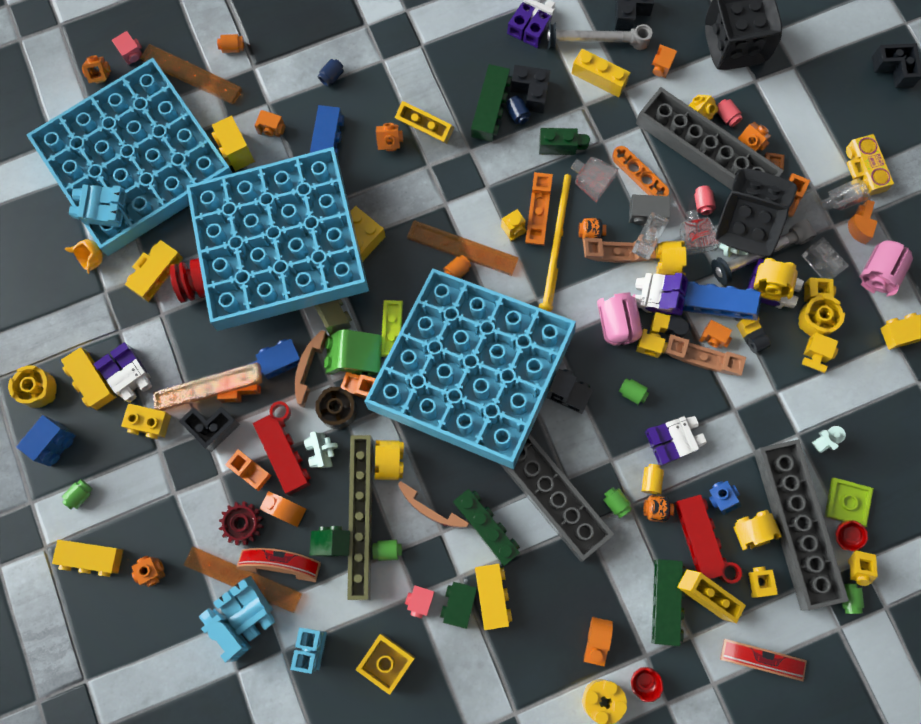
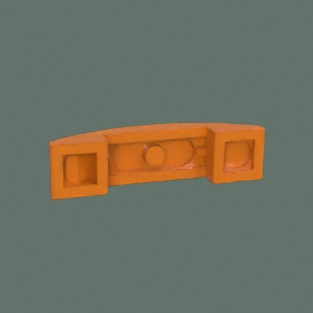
(539, 209)

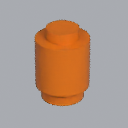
(230, 43)
(458, 267)

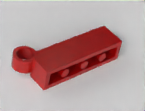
(280, 450)
(701, 539)

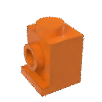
(663, 61)
(269, 124)
(716, 335)

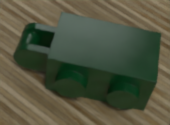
(562, 141)

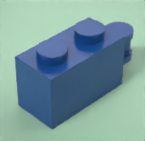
(278, 358)

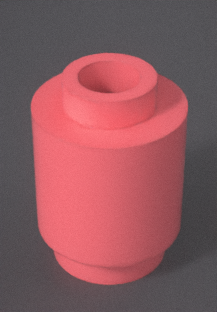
(729, 112)
(704, 200)

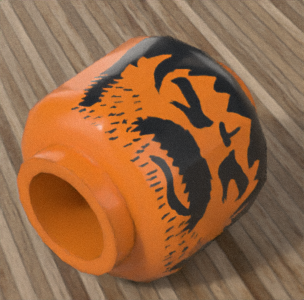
(592, 228)
(658, 508)

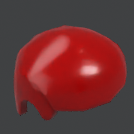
(851, 535)
(647, 684)

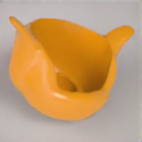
(87, 254)

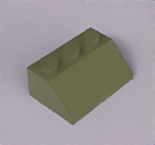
(333, 316)

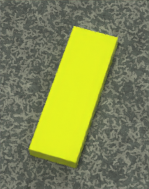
(391, 324)

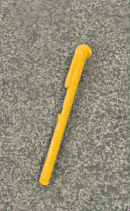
(553, 271)

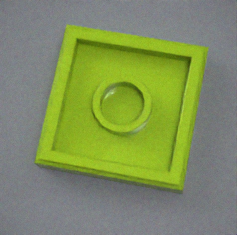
(848, 501)

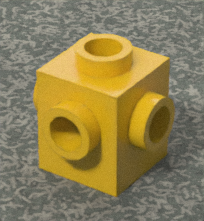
(704, 105)

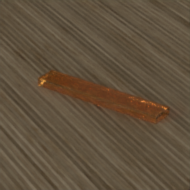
(192, 74)
(460, 246)
(207, 387)
(228, 574)

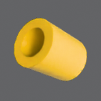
(652, 479)

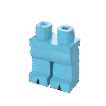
(99, 205)
(244, 607)
(220, 630)
(312, 646)

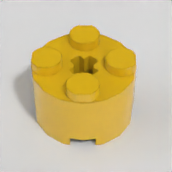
(671, 257)
(776, 279)
(828, 308)
(32, 387)
(388, 460)
(756, 531)
(604, 714)

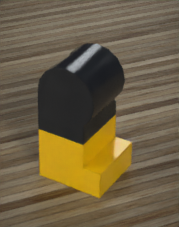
(669, 325)
(754, 335)

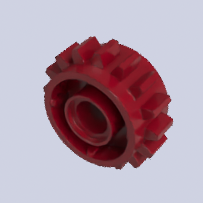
(251, 527)

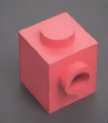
(128, 47)
(419, 601)

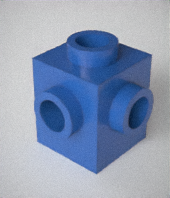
(729, 502)

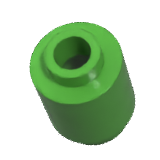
(634, 391)
(76, 494)
(617, 502)
(387, 550)
(855, 598)

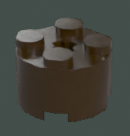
(326, 402)

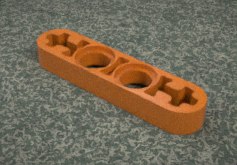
(638, 175)

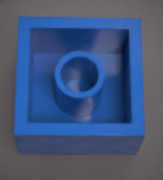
(46, 441)

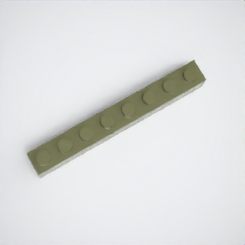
(360, 517)

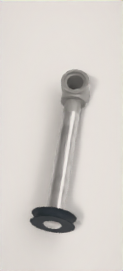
(632, 37)
(799, 234)

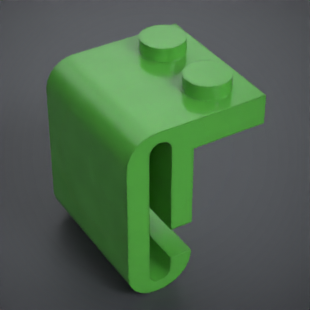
(353, 352)

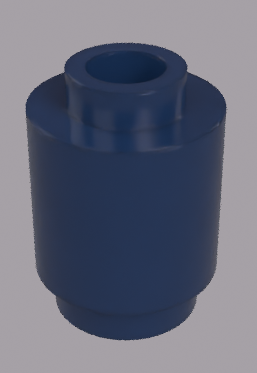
(330, 72)
(518, 110)

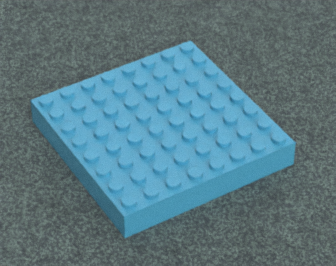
(132, 138)
(275, 239)
(471, 367)

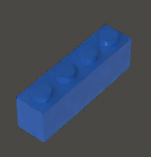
(327, 129)
(722, 301)

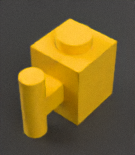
(820, 349)

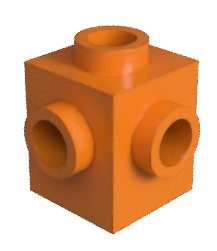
(92, 73)
(755, 136)
(388, 137)
(154, 573)

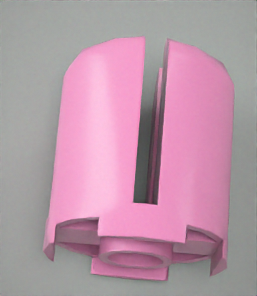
(886, 268)
(620, 319)

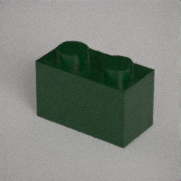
(330, 542)
(459, 604)

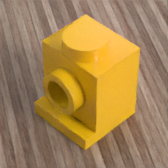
(513, 225)
(812, 286)
(651, 344)
(863, 568)
(768, 587)

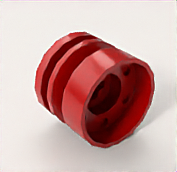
(187, 281)

